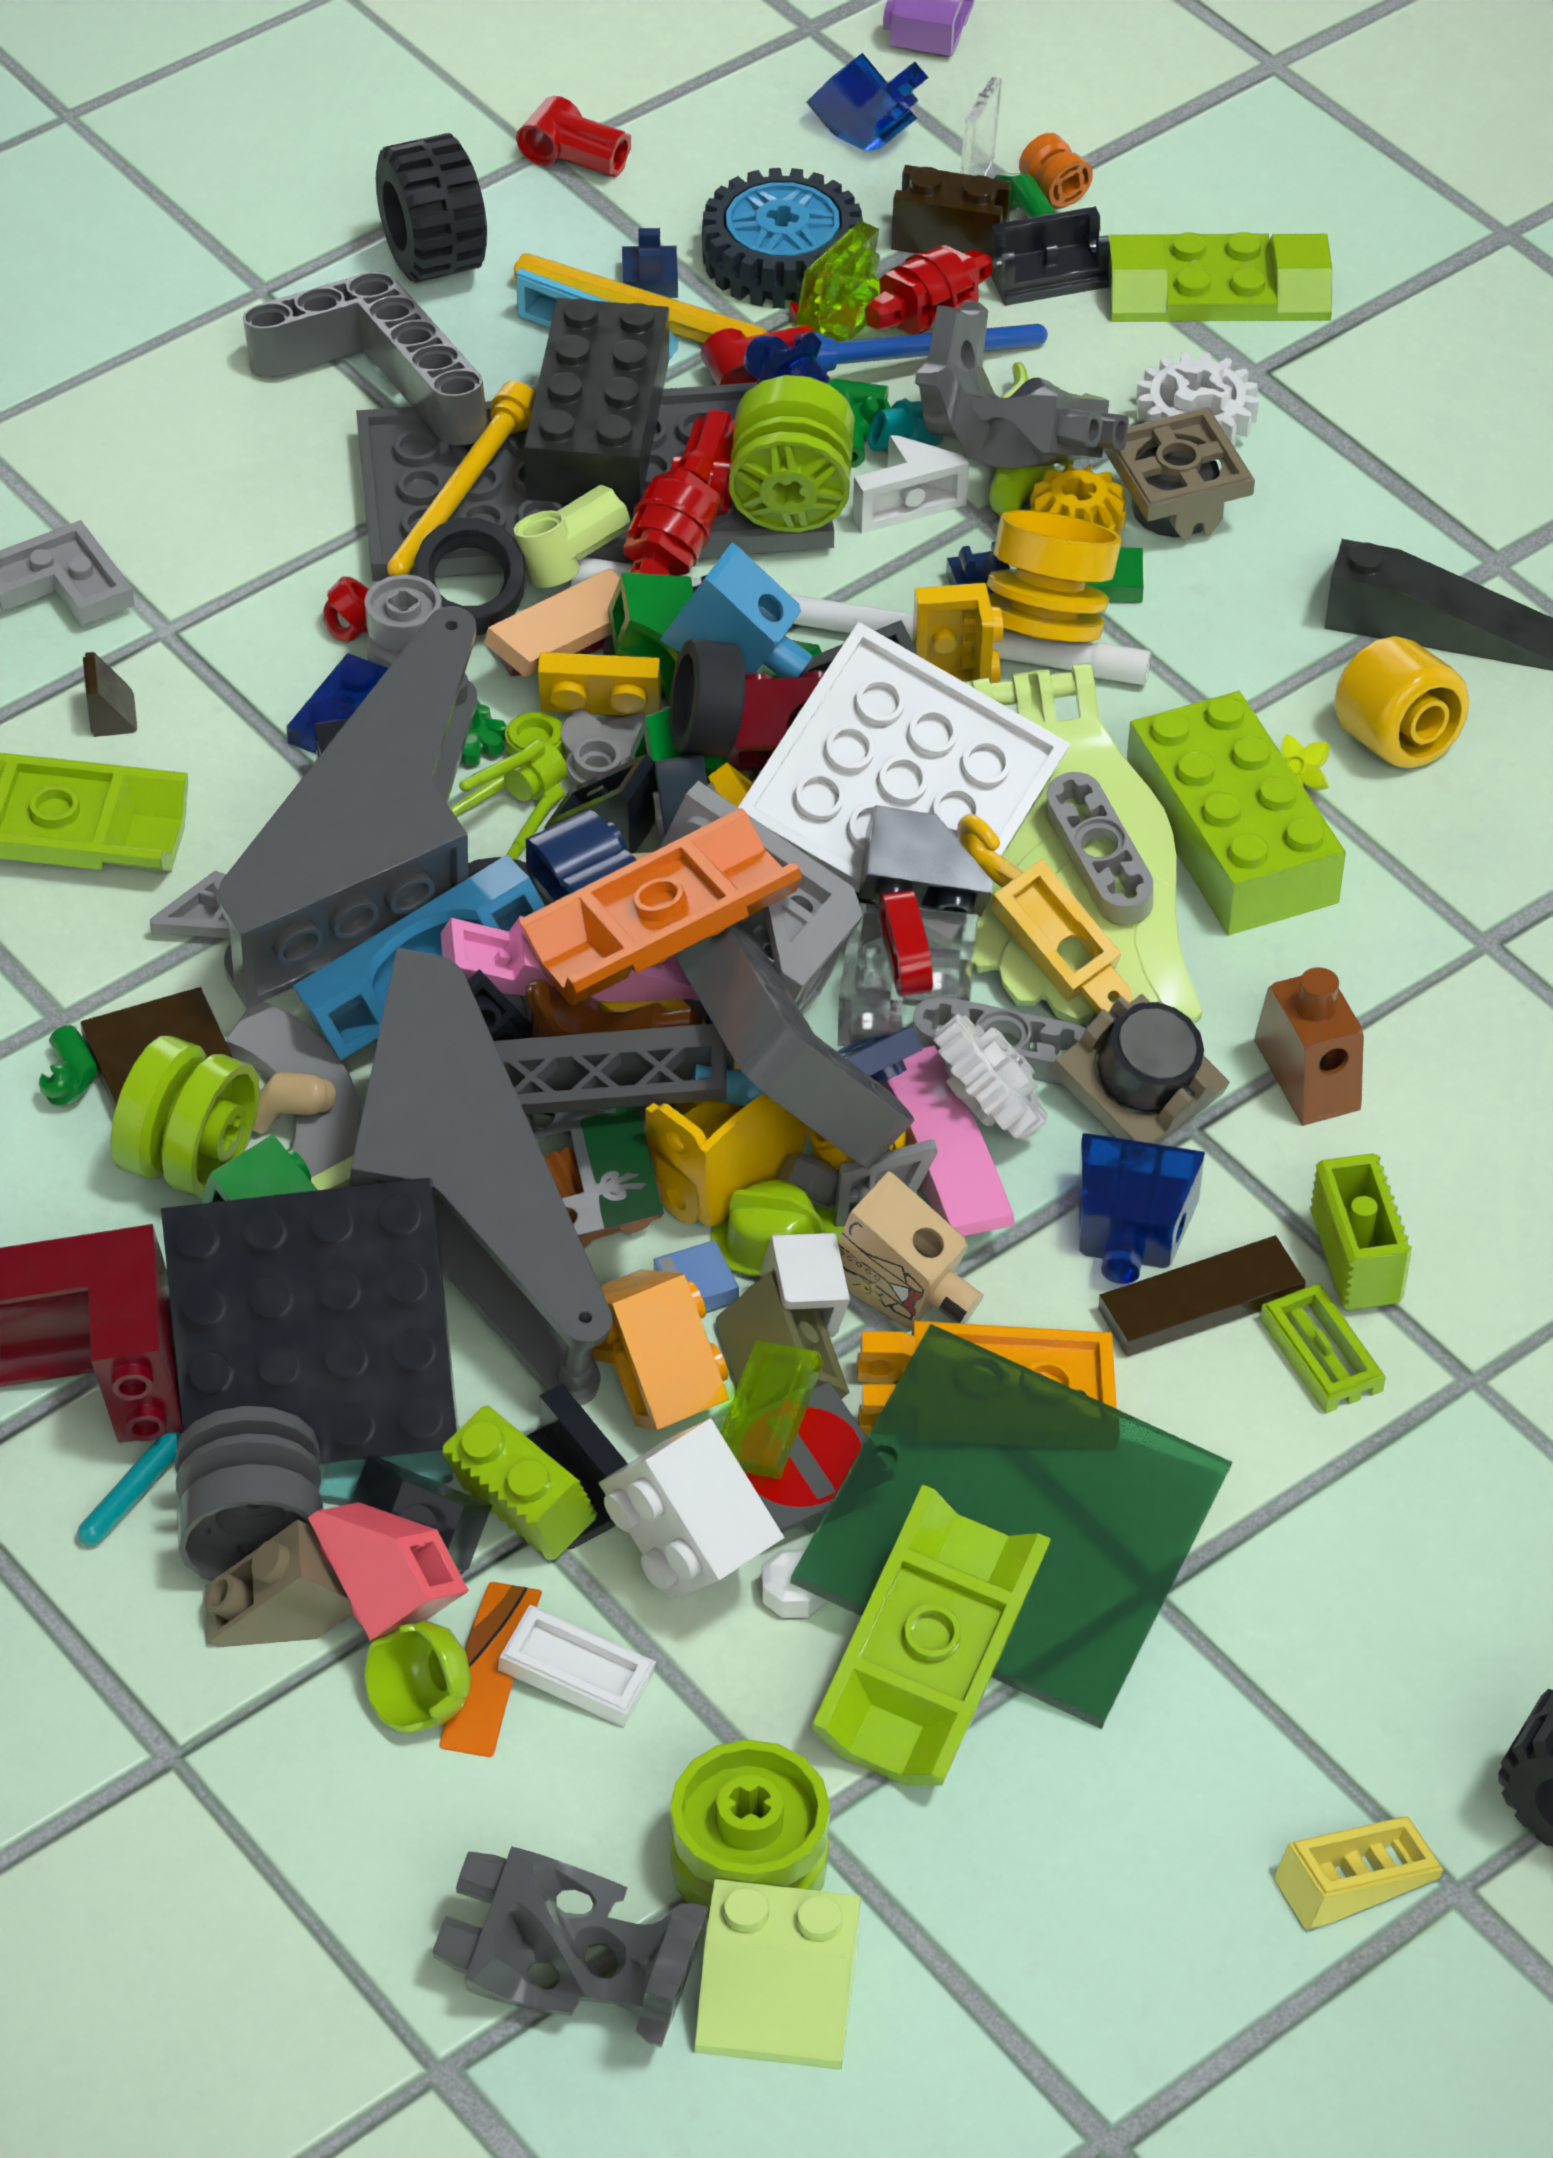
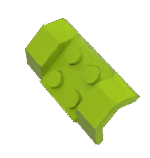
(1220, 277)
(90, 813)
(927, 1643)

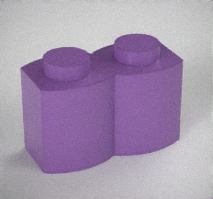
(927, 24)

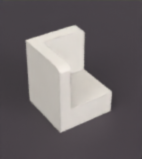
(809, 1274)

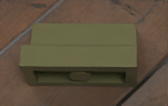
(762, 1317)

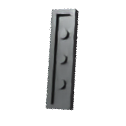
(616, 1068)

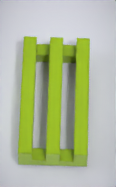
(1344, 1386)

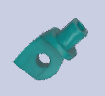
(902, 419)

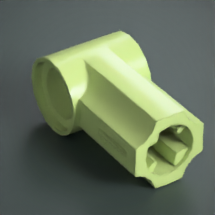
(558, 539)

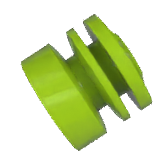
(791, 454)

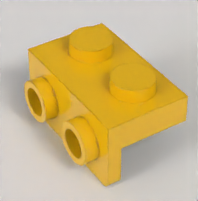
(957, 630)
(599, 684)

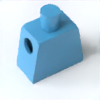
(744, 608)

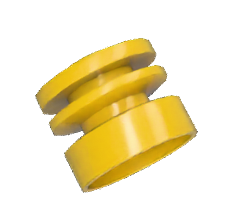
(1053, 563)

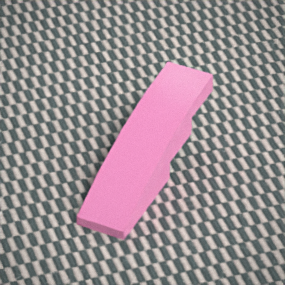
(512, 965)
(963, 1177)

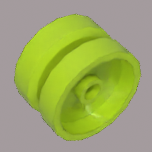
(183, 1114)
(748, 1818)

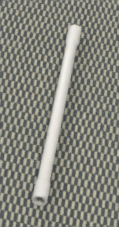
(1107, 660)

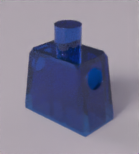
(1135, 1202)

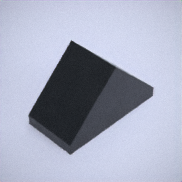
(617, 797)

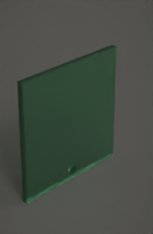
(1027, 1461)

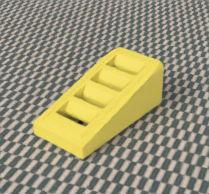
(1319, 1893)

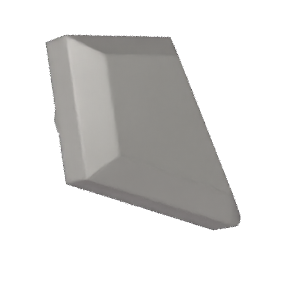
(194, 912)
(855, 1181)

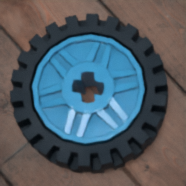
(771, 230)

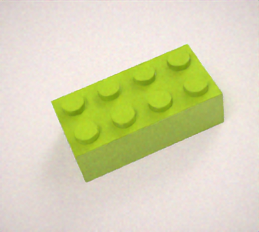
(1237, 813)

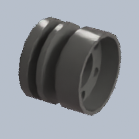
(242, 1483)

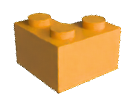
(661, 1348)

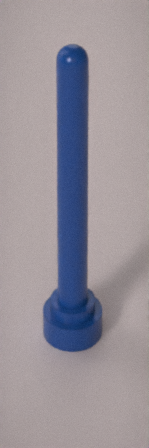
(917, 345)

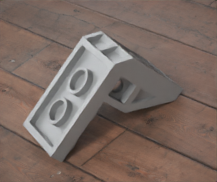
(800, 931)

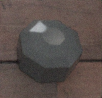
(812, 1176)

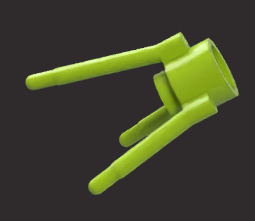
(528, 775)

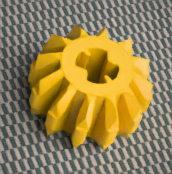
(1081, 496)

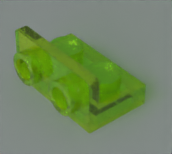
(841, 285)

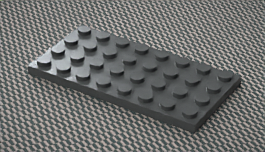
(409, 465)

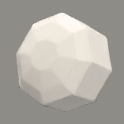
(781, 1595)

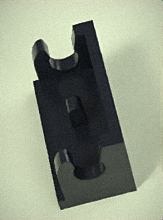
(1049, 256)

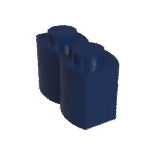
(575, 854)

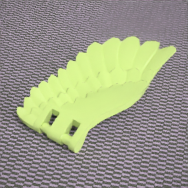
(1149, 949)

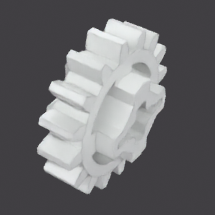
(1199, 385)
(990, 1077)

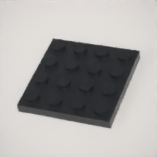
(317, 1312)

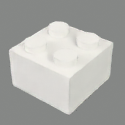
(689, 1511)

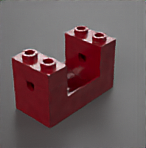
(98, 1309)

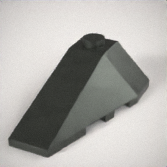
(1394, 593)

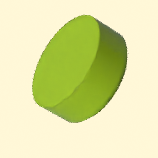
(530, 727)

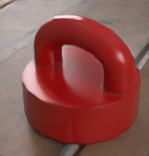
(348, 600)

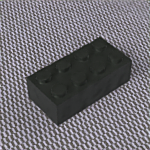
(597, 400)

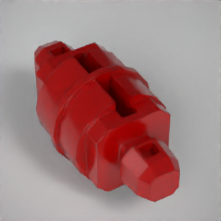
(921, 283)
(673, 518)

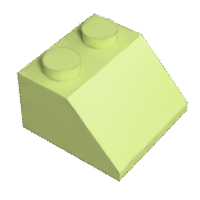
(778, 1974)

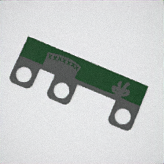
(611, 1165)

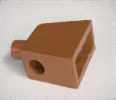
(1306, 1025)

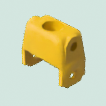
(718, 1151)

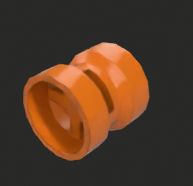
(1057, 170)

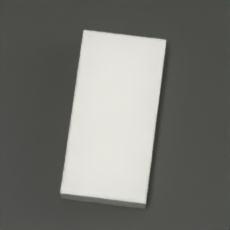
(576, 1665)

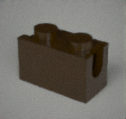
(947, 210)

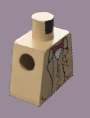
(904, 1256)

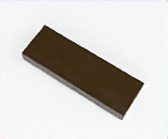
(1199, 1295)

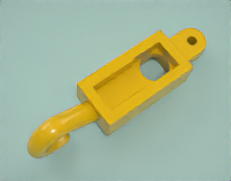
(1042, 916)

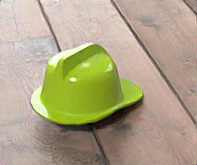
(765, 1211)

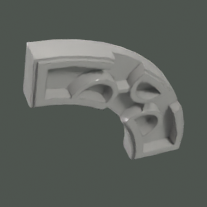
(283, 1043)

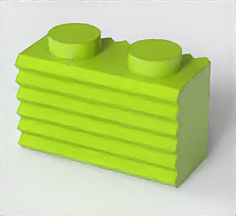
(1360, 1231)
(519, 1482)

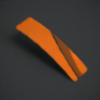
(479, 1722)

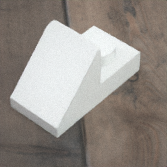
(914, 485)

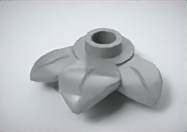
(596, 746)

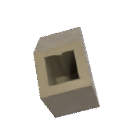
(277, 1593)

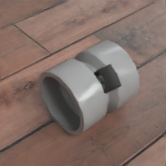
(396, 613)

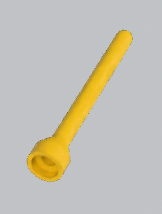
(509, 415)

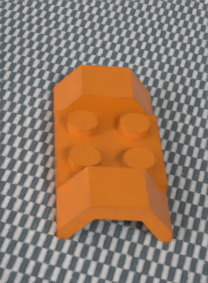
(656, 907)

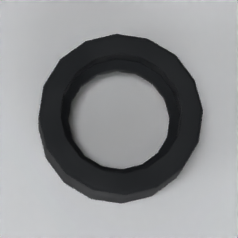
(489, 538)
(707, 698)

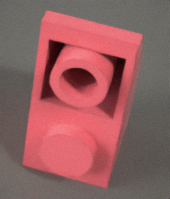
(387, 1566)

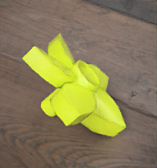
(1307, 761)

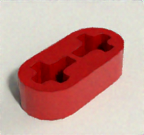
(905, 943)

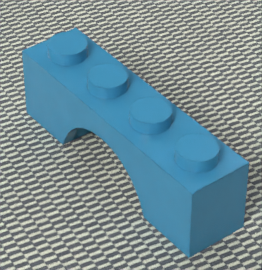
(351, 991)

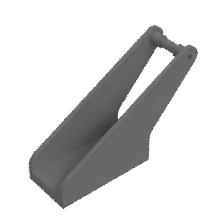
(364, 825)
(451, 1114)

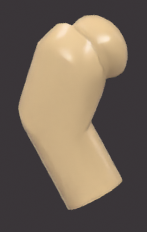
(293, 1094)

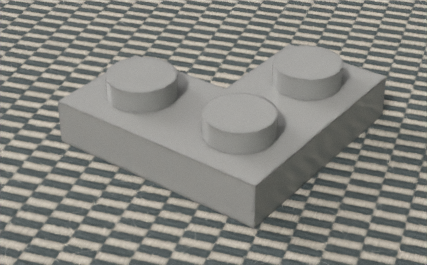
(70, 564)

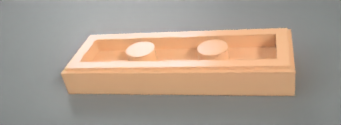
(555, 625)

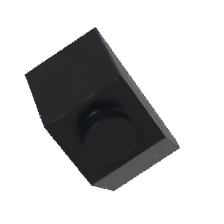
(427, 1502)

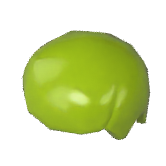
(417, 1676)

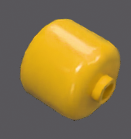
(1401, 702)

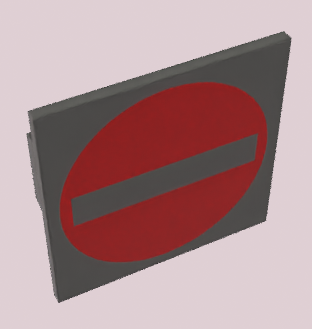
(816, 1465)

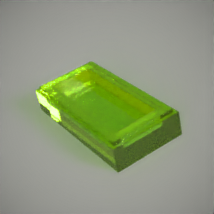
(770, 1406)

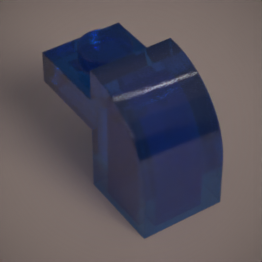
(864, 106)

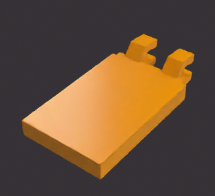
(1067, 1356)

